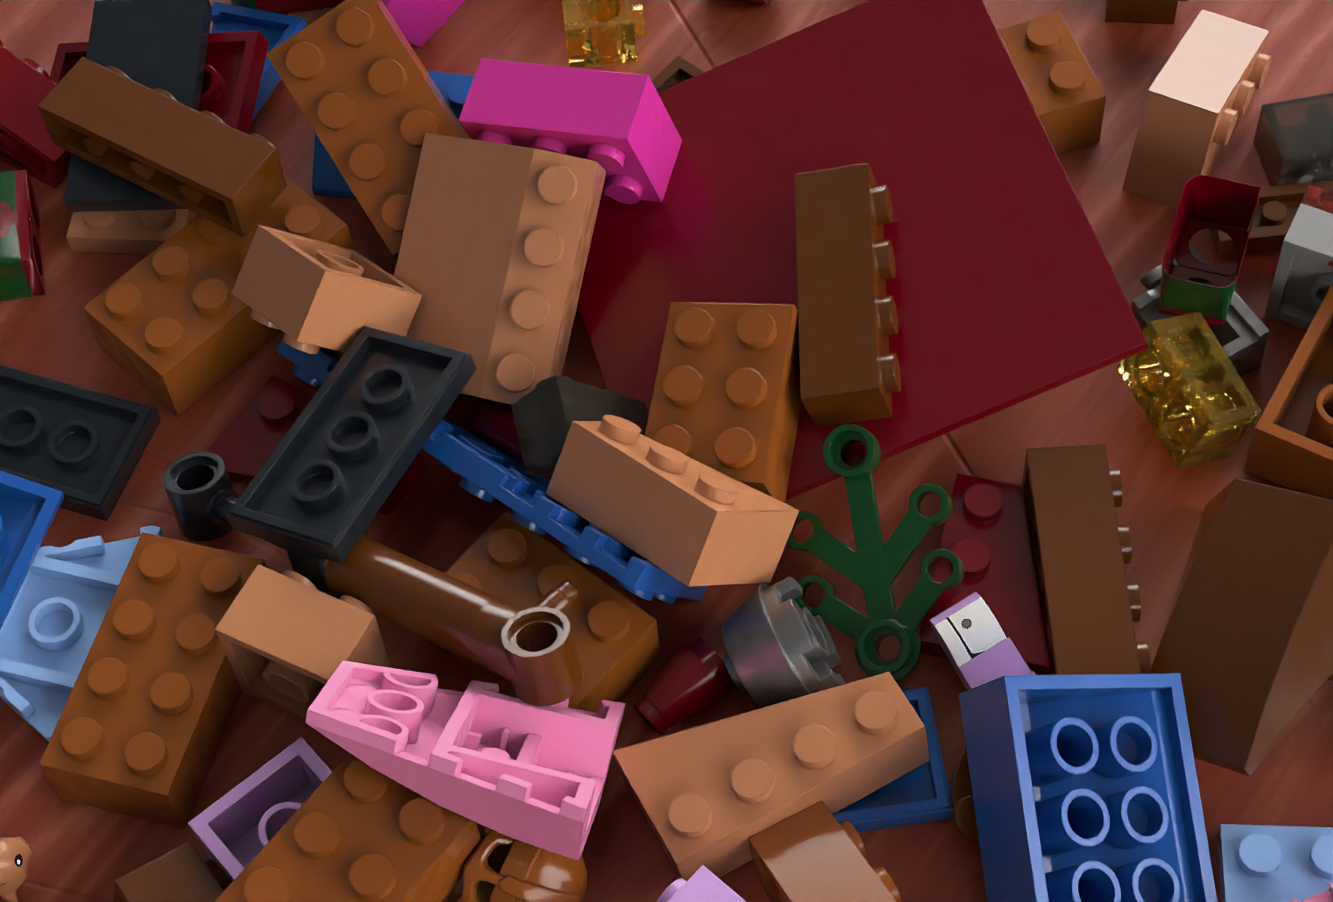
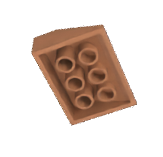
(499, 256)

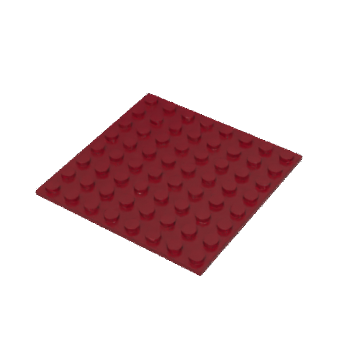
(988, 239)

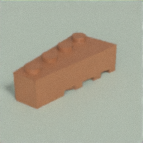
(749, 771)

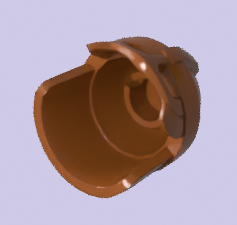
(518, 872)

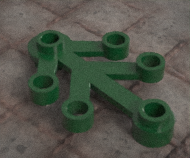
(876, 564)

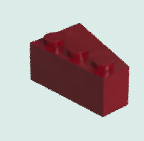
(23, 133)

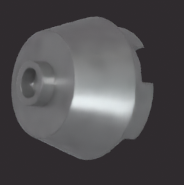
(778, 647)

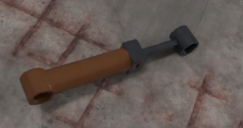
(522, 645)

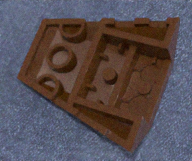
(1252, 621)

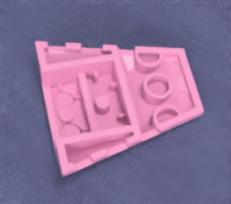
(476, 750)

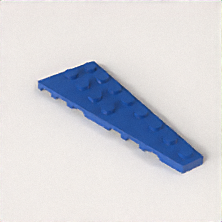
(496, 476)

